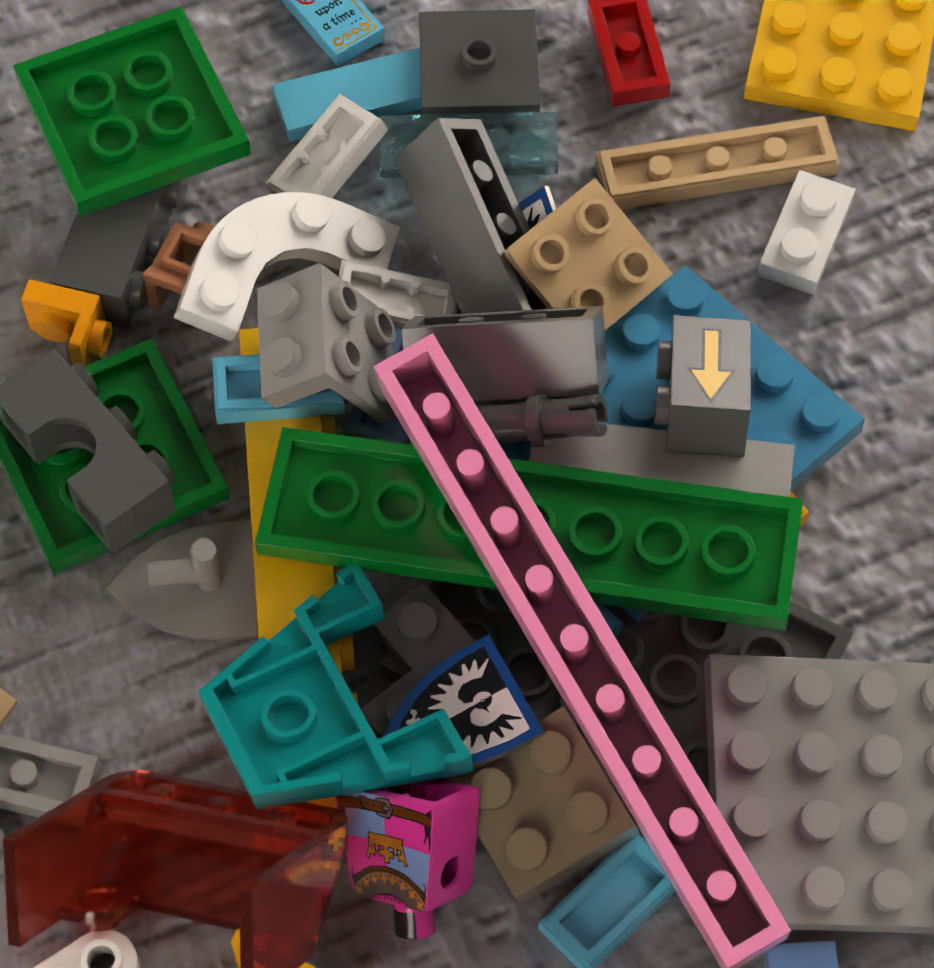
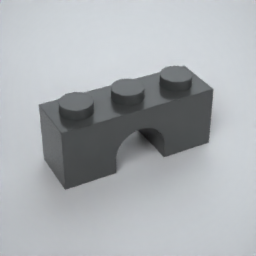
(57, 409)

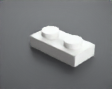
(806, 232)

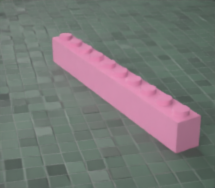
(582, 657)

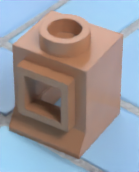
(168, 269)

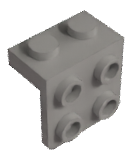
(322, 337)

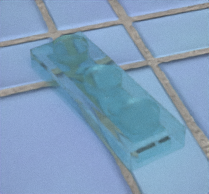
(522, 141)

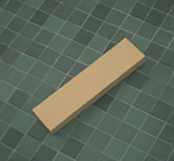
(717, 162)

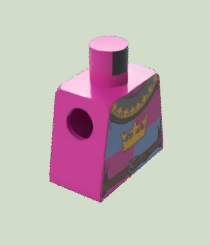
(412, 848)

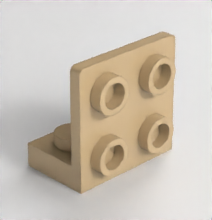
(588, 257)

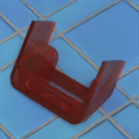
(182, 854)

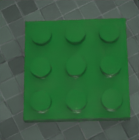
(131, 110)
(148, 396)

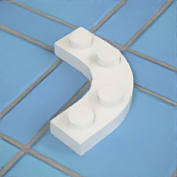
(273, 231)

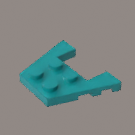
(299, 726)

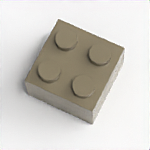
(548, 809)

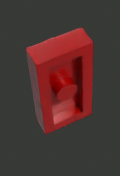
(628, 51)

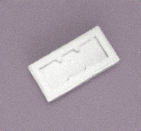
(329, 150)
(400, 293)

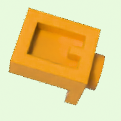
(68, 314)

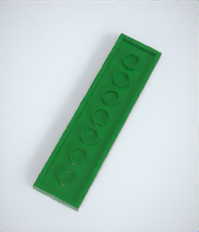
(625, 535)

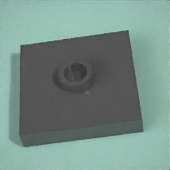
(479, 62)

